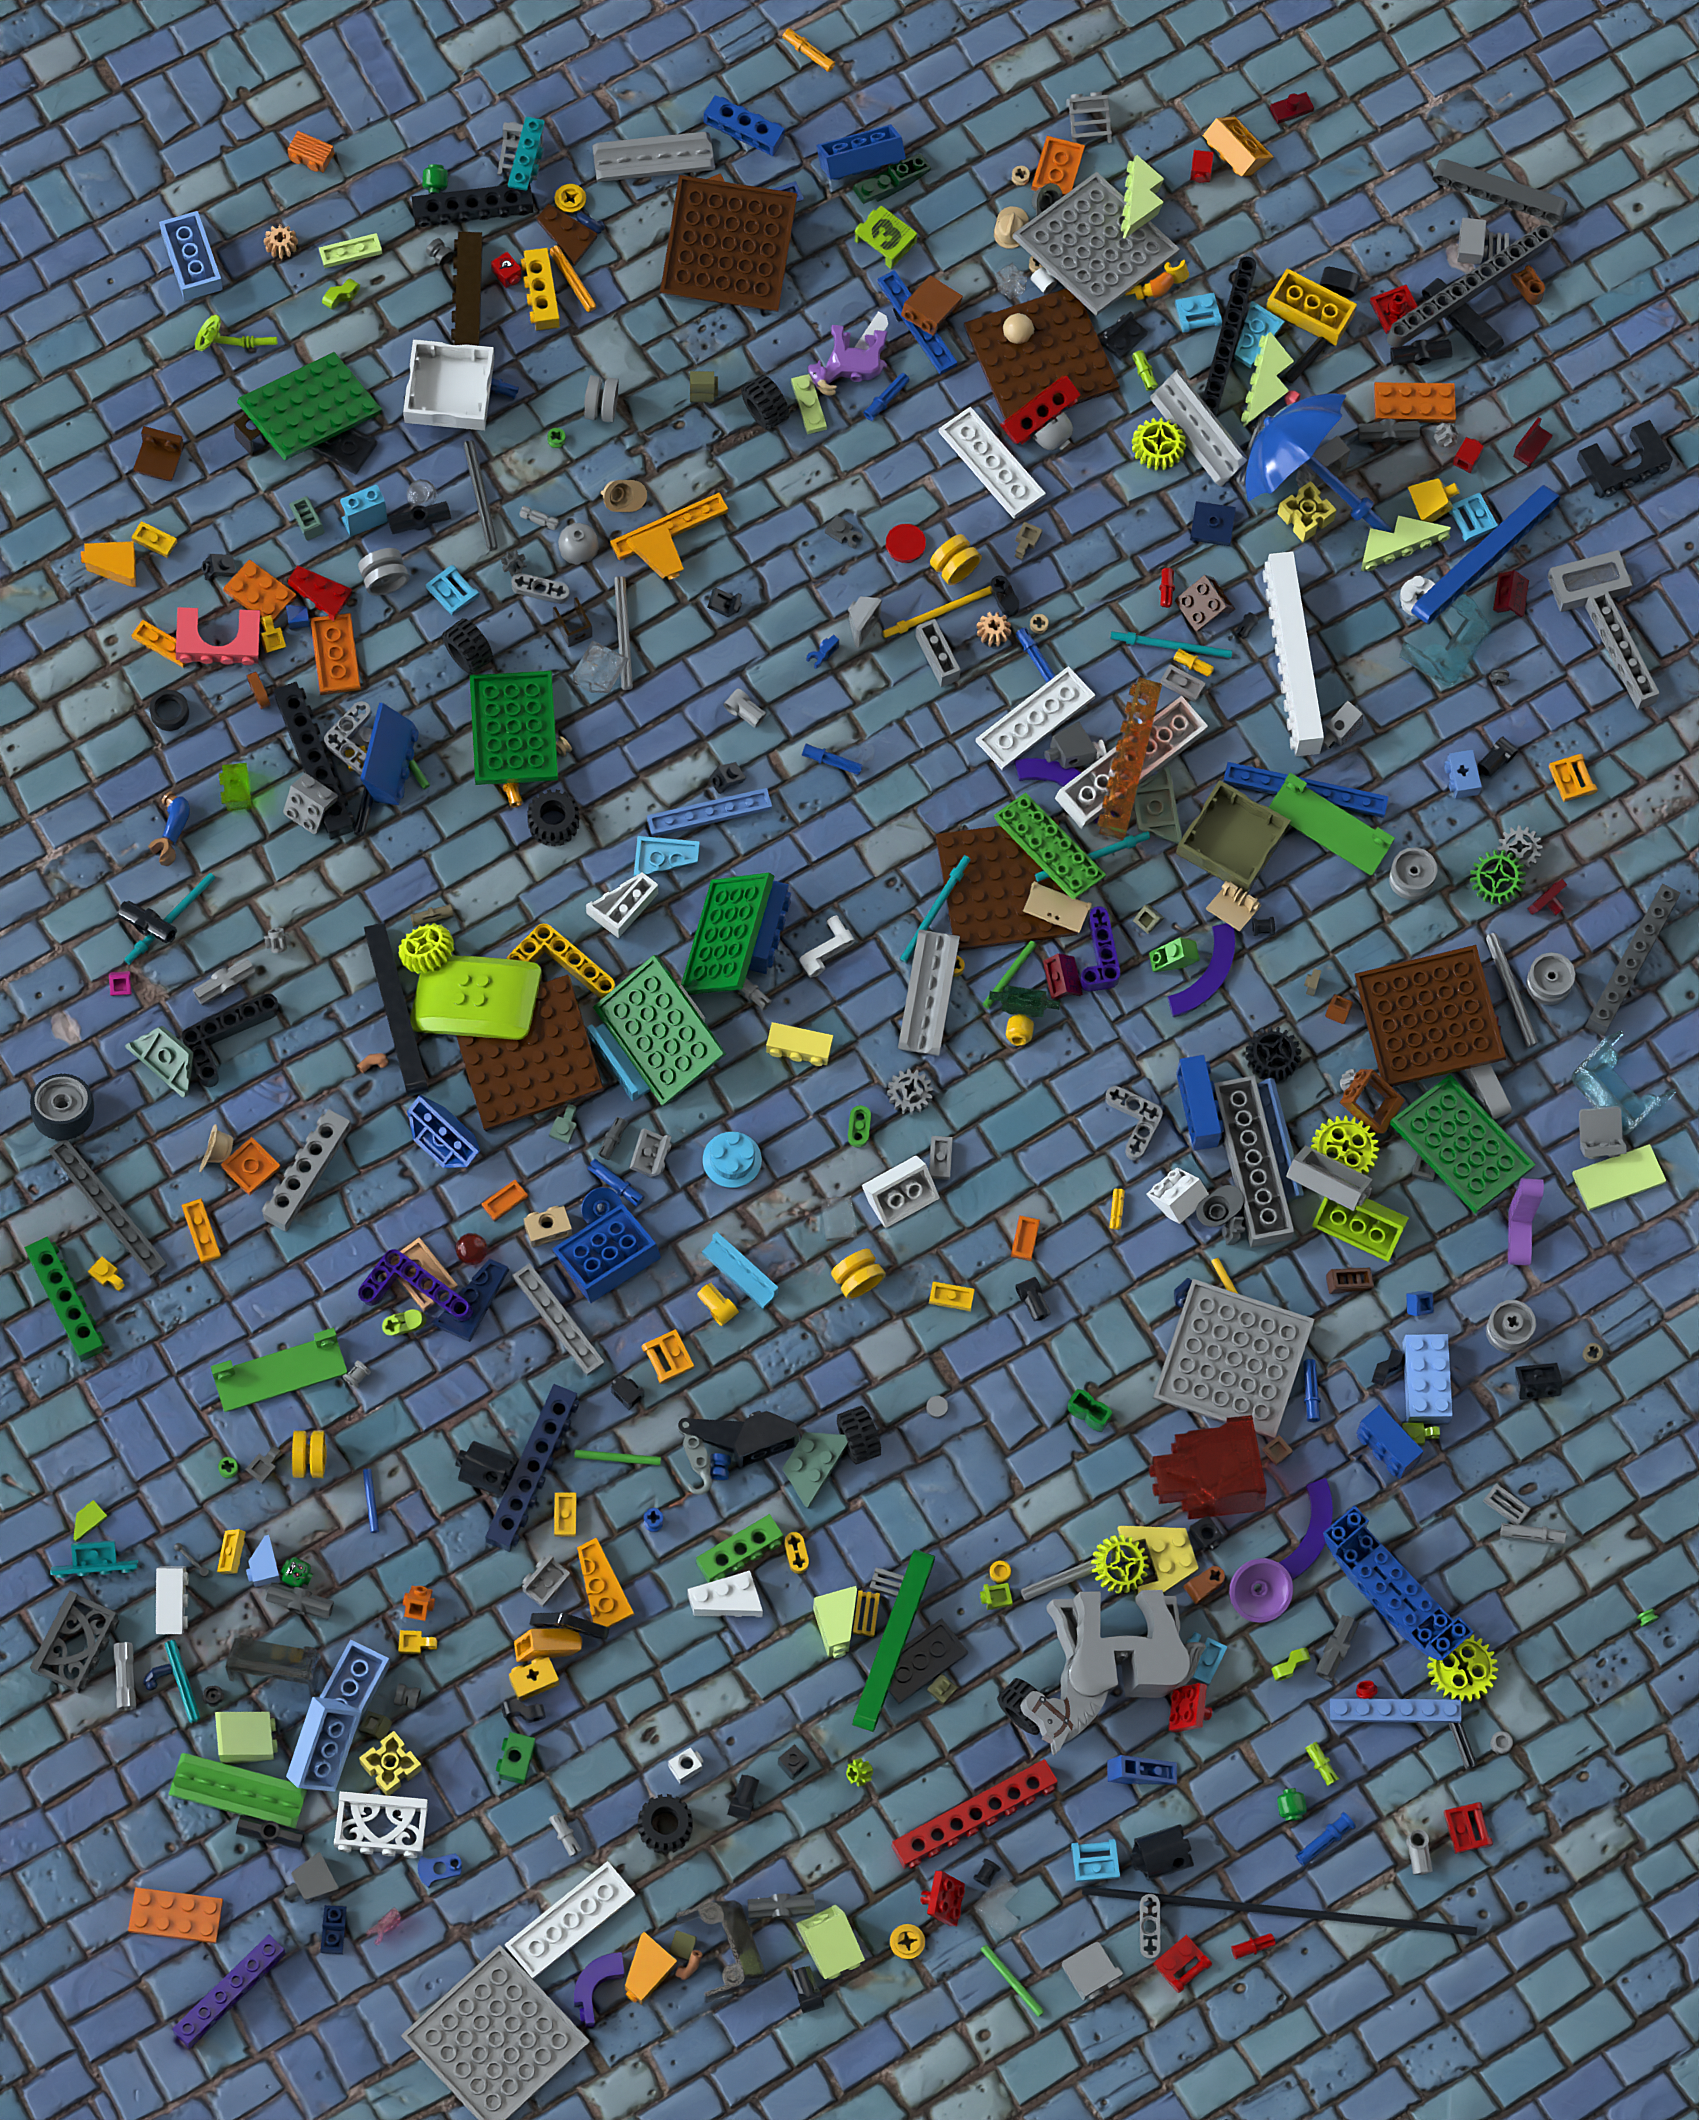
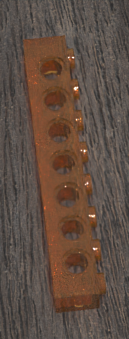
(1117, 826)

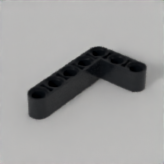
(224, 1031)

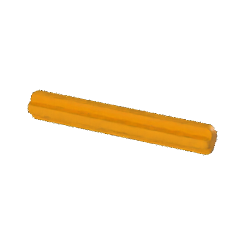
(572, 278)

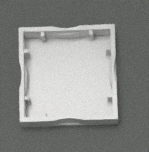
(449, 385)

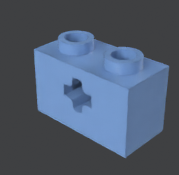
(1468, 782)

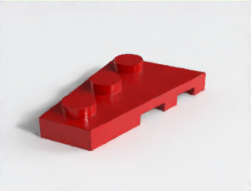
(320, 590)

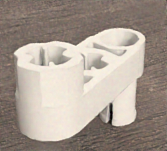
(813, 959)

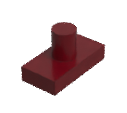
(1291, 107)
(1548, 898)

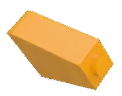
(657, 551)
(111, 561)
(547, 1643)
(648, 1969)

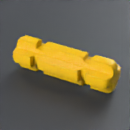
(1117, 1209)

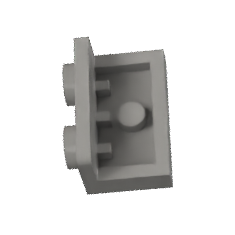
(650, 1153)
(545, 1580)

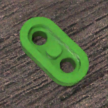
(859, 1127)

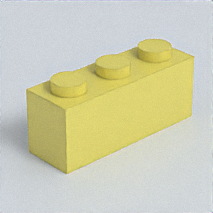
(799, 1044)

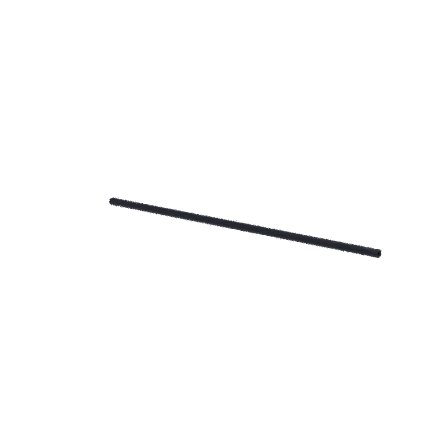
(1283, 1911)

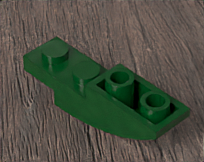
(893, 180)

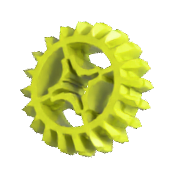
(1142, 443)
(426, 948)
(1123, 1571)

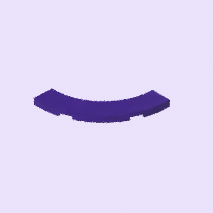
(1042, 770)
(1212, 978)
(1314, 1541)

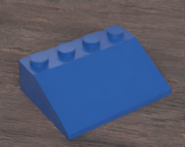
(389, 755)
(607, 1253)

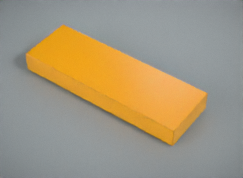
(157, 641)
(201, 1231)

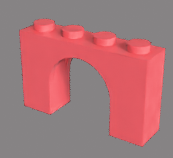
(242, 649)

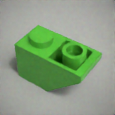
(1174, 955)

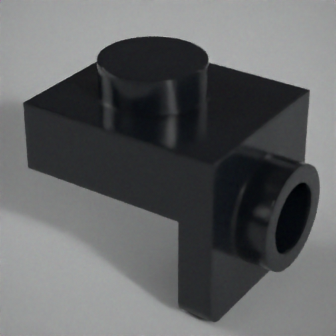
(218, 566)
(724, 602)
(726, 776)

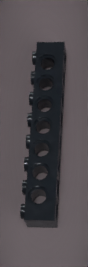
(285, 697)

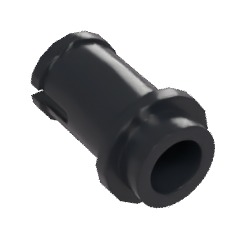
(1250, 620)

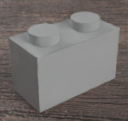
(1471, 241)

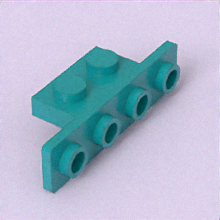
(527, 154)
(94, 1558)

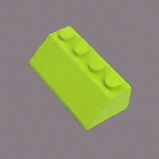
(1367, 1227)

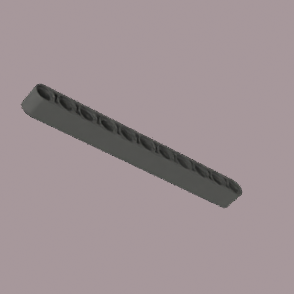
(1479, 279)

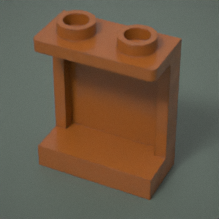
(931, 305)

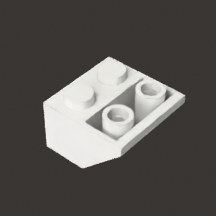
(1178, 1194)

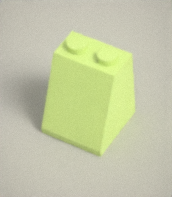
(835, 1620)
(245, 1737)
(831, 1942)

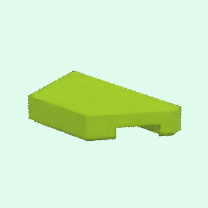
(88, 1519)

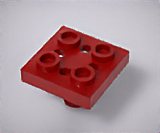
(1396, 302)
(1188, 1708)
(944, 1898)

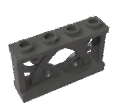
(67, 1613)

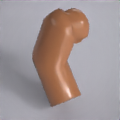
(372, 1059)
(692, 1966)

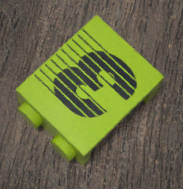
(886, 235)

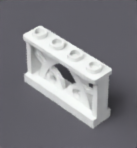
(359, 1802)

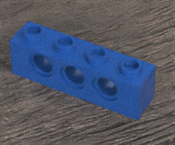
(748, 134)

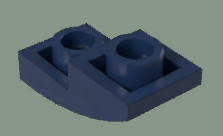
(333, 1929)

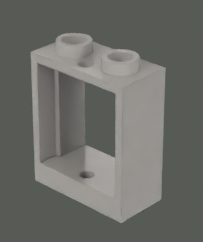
(1332, 455)

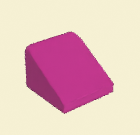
(120, 983)

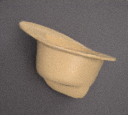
(1007, 223)
(624, 495)
(218, 1147)

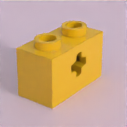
(525, 1686)

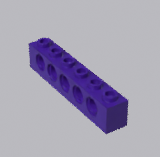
(229, 1991)

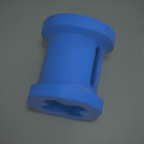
(653, 1527)

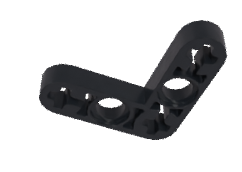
(563, 1620)

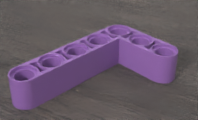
(1520, 1218)

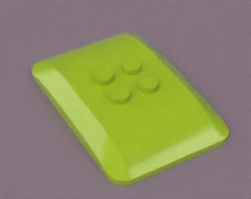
(477, 998)

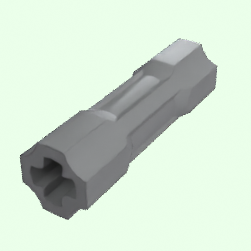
(124, 1675)

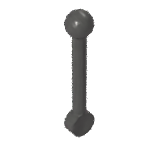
(203, 1571)

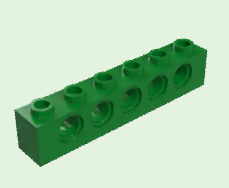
(84, 1347)

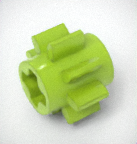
(859, 1772)

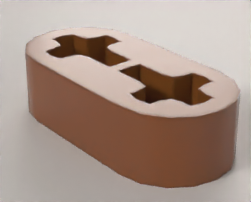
(258, 690)

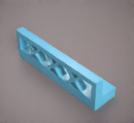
(617, 1061)
(740, 1271)

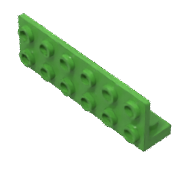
(1331, 825)
(279, 1372)

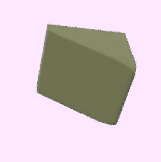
(1148, 918)
(375, 1725)
(682, 1945)

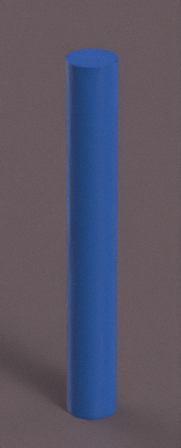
(370, 1497)

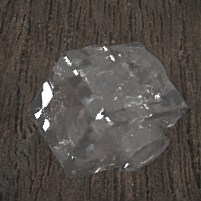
(1011, 281)

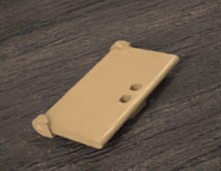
(1049, 902)

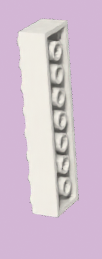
(1170, 734)

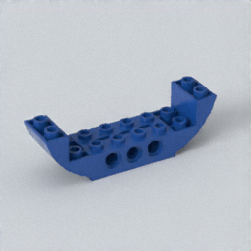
(1392, 1588)

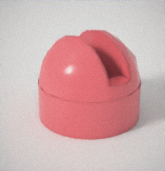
(1292, 397)

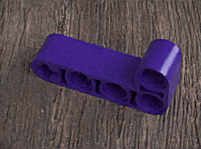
(1100, 948)

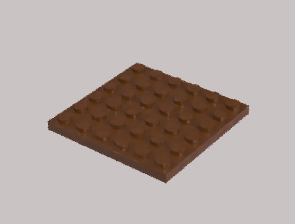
(728, 243)
(1061, 346)
(994, 889)
(1430, 1016)
(539, 1071)

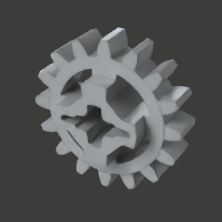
(1528, 848)
(916, 1095)

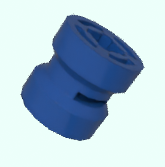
(719, 1466)

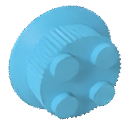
(732, 1159)

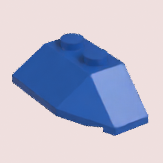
(441, 1134)

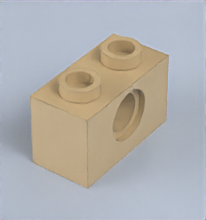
(539, 1235)

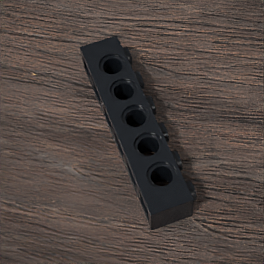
(463, 199)

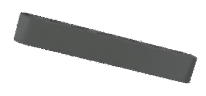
(1500, 191)

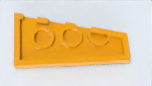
(604, 1591)

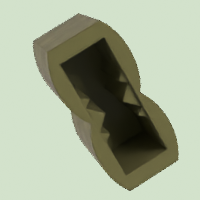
(703, 386)

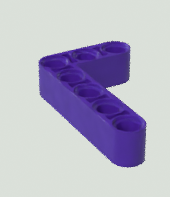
(418, 1281)

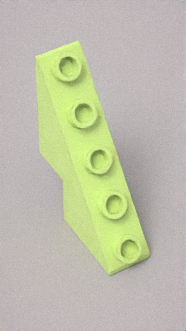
(1141, 200)
(1265, 384)
(1407, 538)

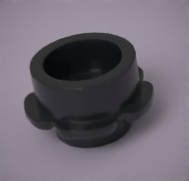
(217, 1691)

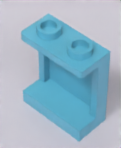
(364, 510)

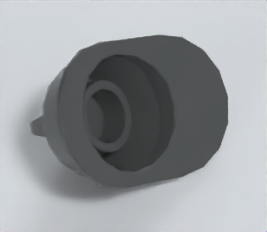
(1045, 197)
(1220, 1206)

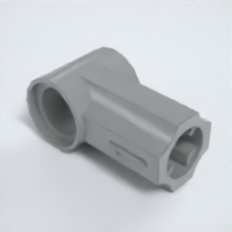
(741, 705)
(1419, 1854)

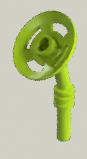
(212, 335)

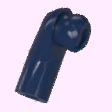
(596, 226)
(1180, 1292)
(154, 1674)

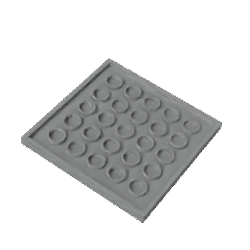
(1085, 248)
(1233, 1357)
(495, 2038)

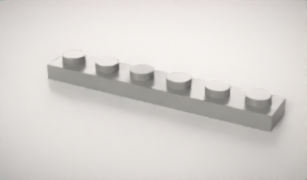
(558, 1319)

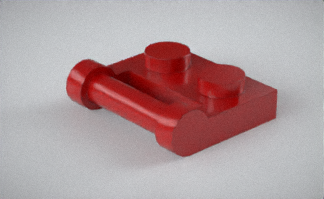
(1461, 1829)
(1178, 1957)

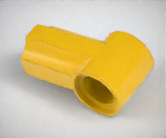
(721, 1308)

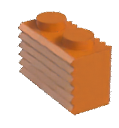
(310, 152)

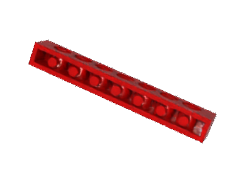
(1038, 1772)

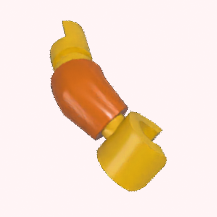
(1161, 284)

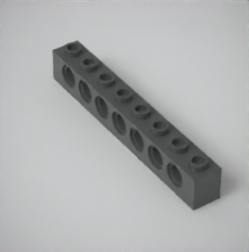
(1633, 959)

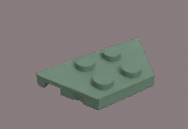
(1157, 808)
(165, 1057)
(813, 1463)

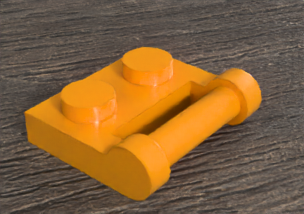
(1567, 780)
(674, 1353)

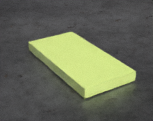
(1619, 1177)

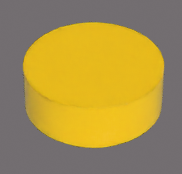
(1000, 1571)

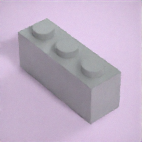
(938, 653)

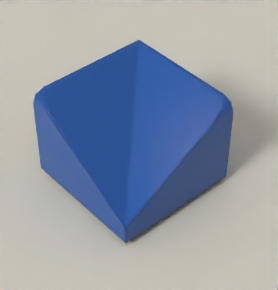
(297, 616)
(1419, 1303)

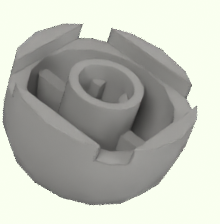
(1055, 433)
(578, 543)

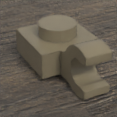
(1027, 537)

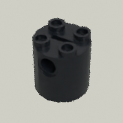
(485, 1468)
(1161, 1853)

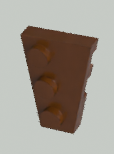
(568, 233)

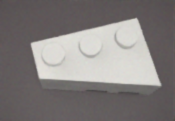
(726, 1597)
(171, 1599)

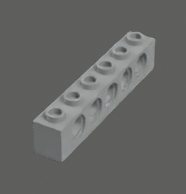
(1622, 649)
(284, 1216)

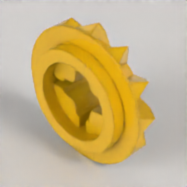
(572, 191)
(913, 1933)

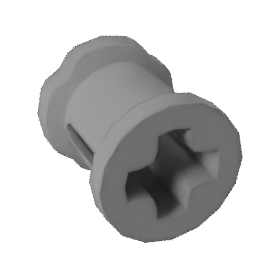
(357, 1374)

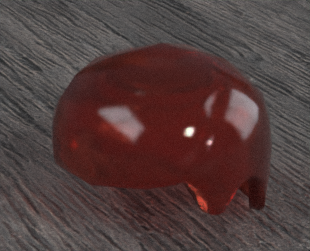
(471, 1249)

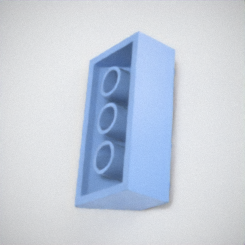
(323, 1744)

